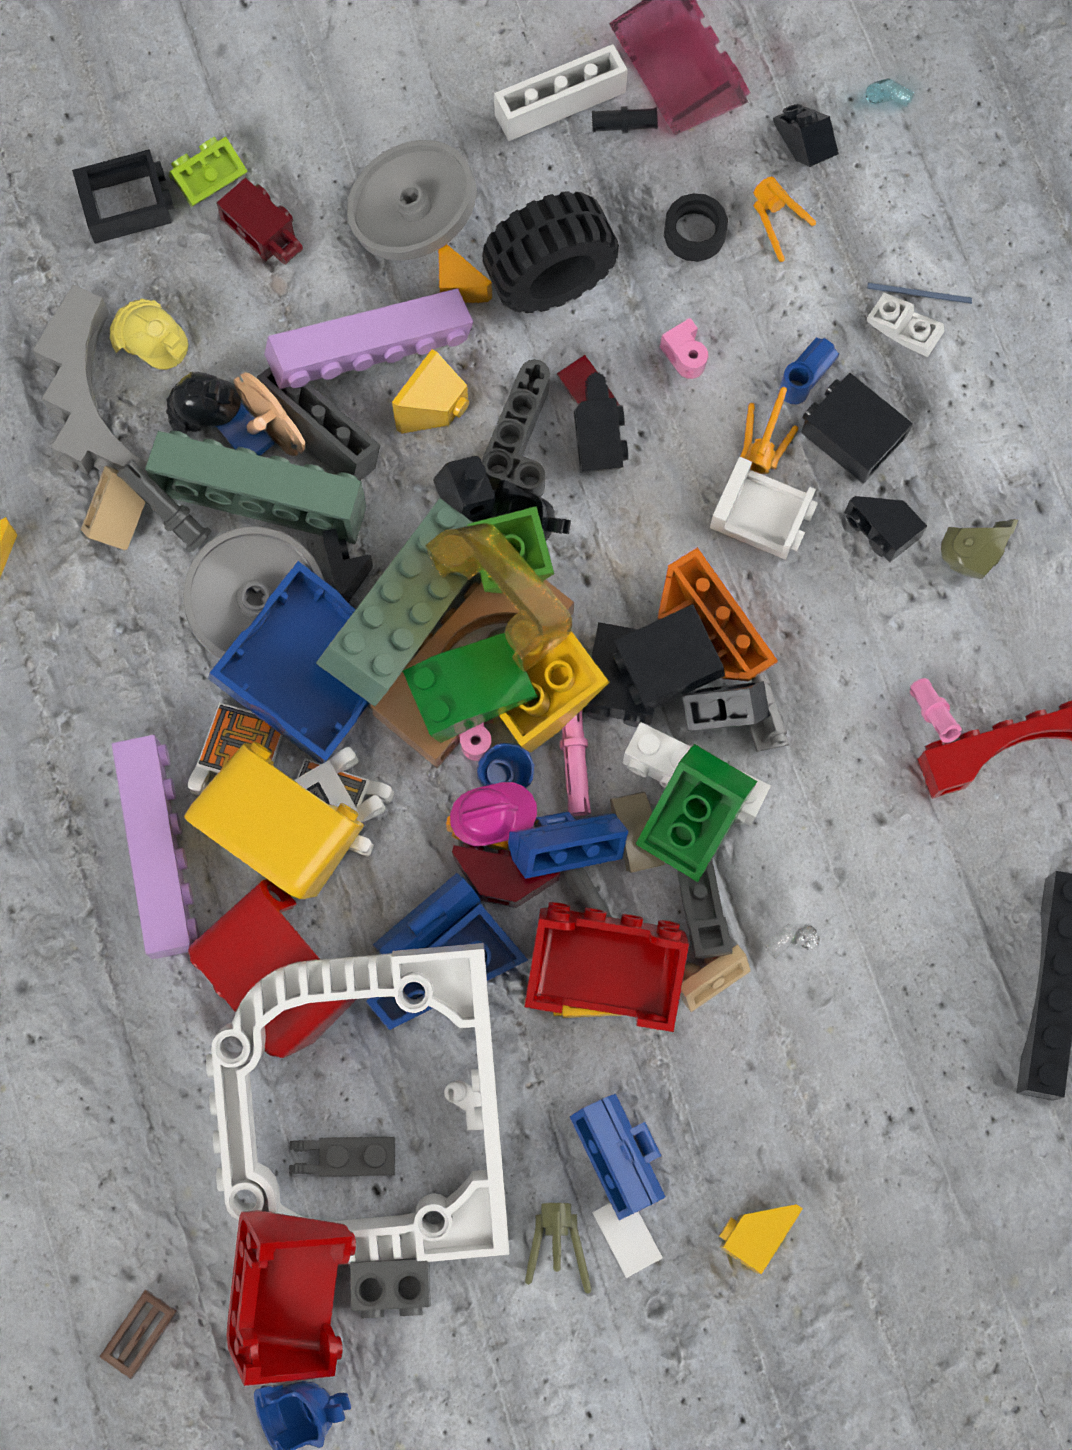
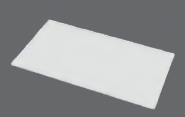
(628, 1240)

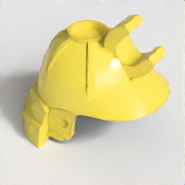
(149, 333)

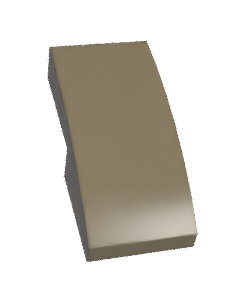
(634, 813)

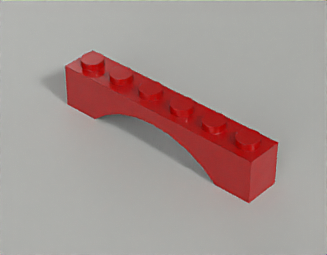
(956, 764)

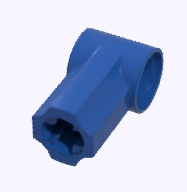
(808, 370)

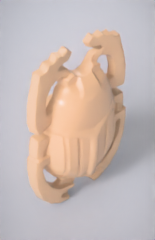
(268, 413)

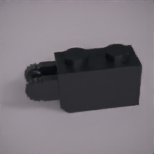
(598, 428)

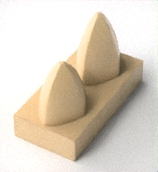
(705, 983)

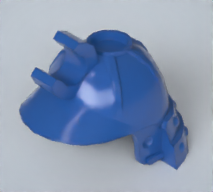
(298, 1414)

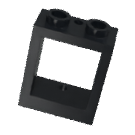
(117, 172)

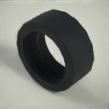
(695, 204)

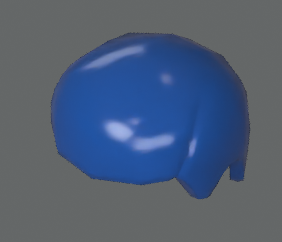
(505, 764)

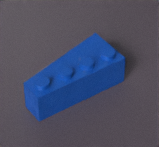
(474, 928)

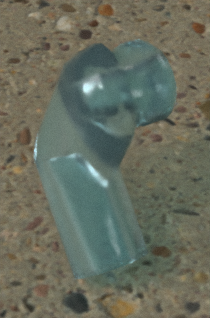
(889, 90)

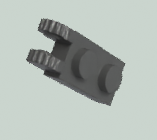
(347, 1156)

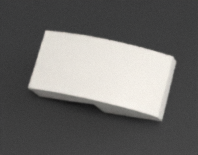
(900, 322)

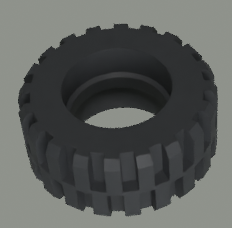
(550, 252)

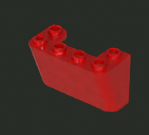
(247, 947)
(607, 965)

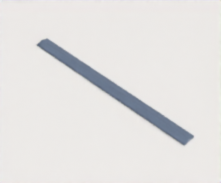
(919, 293)

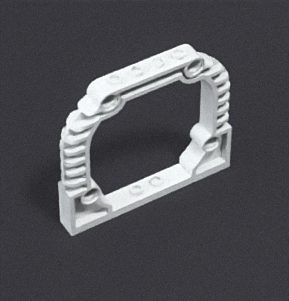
(454, 986)

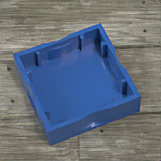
(276, 671)

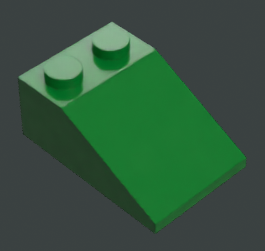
(468, 686)
(695, 812)

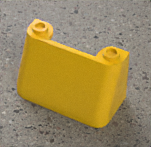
(274, 823)

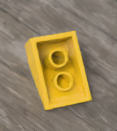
(564, 686)

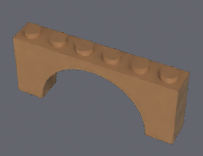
(398, 706)

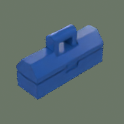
(567, 843)
(431, 917)
(616, 1157)

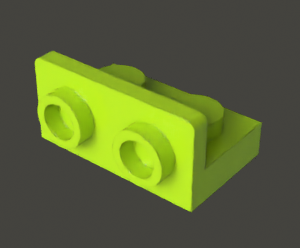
(207, 171)

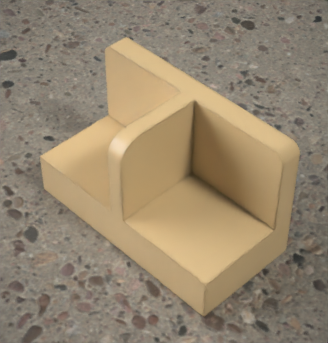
(113, 511)

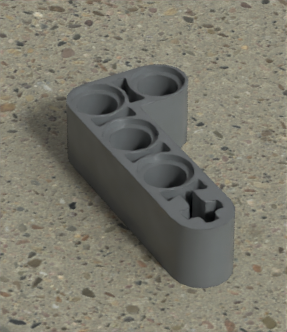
(521, 427)

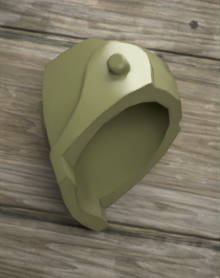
(976, 550)

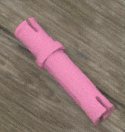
(576, 774)

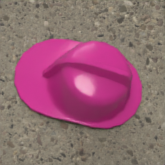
(491, 812)

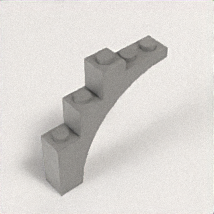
(68, 354)

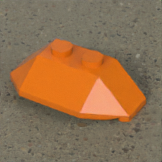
(732, 634)

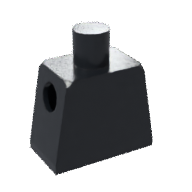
(466, 488)

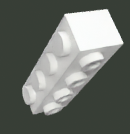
(560, 92)
(658, 755)

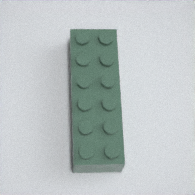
(257, 485)
(395, 613)

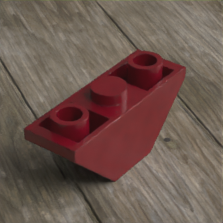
(497, 876)

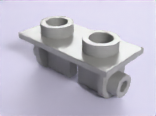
(770, 731)

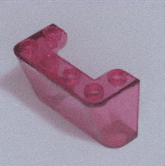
(680, 62)

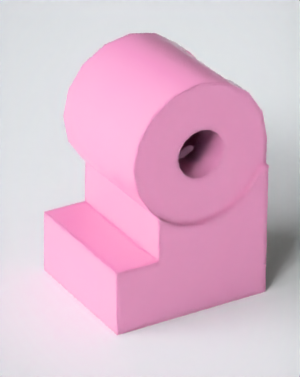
(683, 351)
(476, 741)

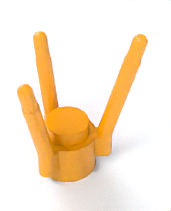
(773, 197)
(762, 450)

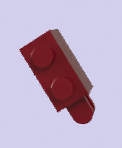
(259, 221)

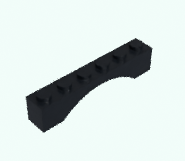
(1049, 1037)

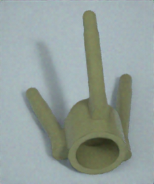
(556, 1220)

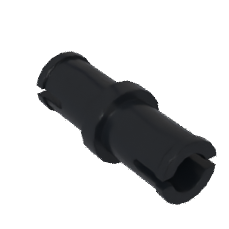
(624, 119)

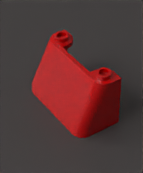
(285, 1297)

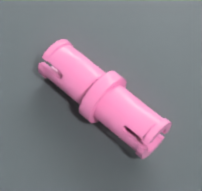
(935, 710)

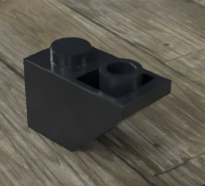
(807, 134)
(886, 523)

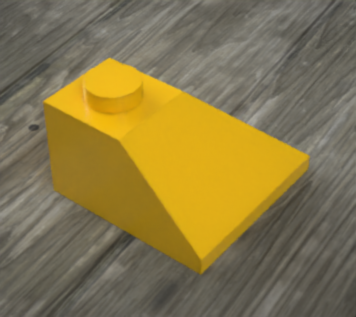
(430, 397)

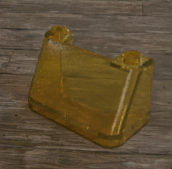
(541, 616)

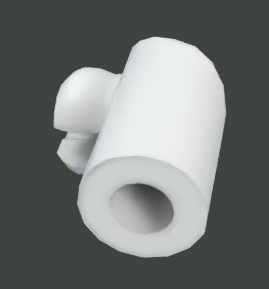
(463, 1096)

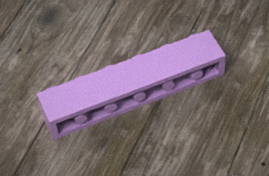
(368, 339)
(154, 846)

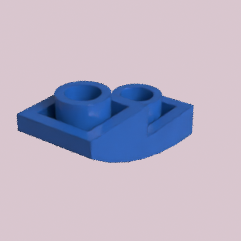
(238, 436)

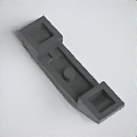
(704, 915)

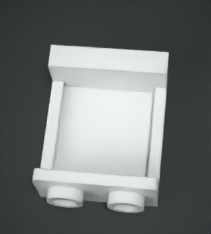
(762, 511)

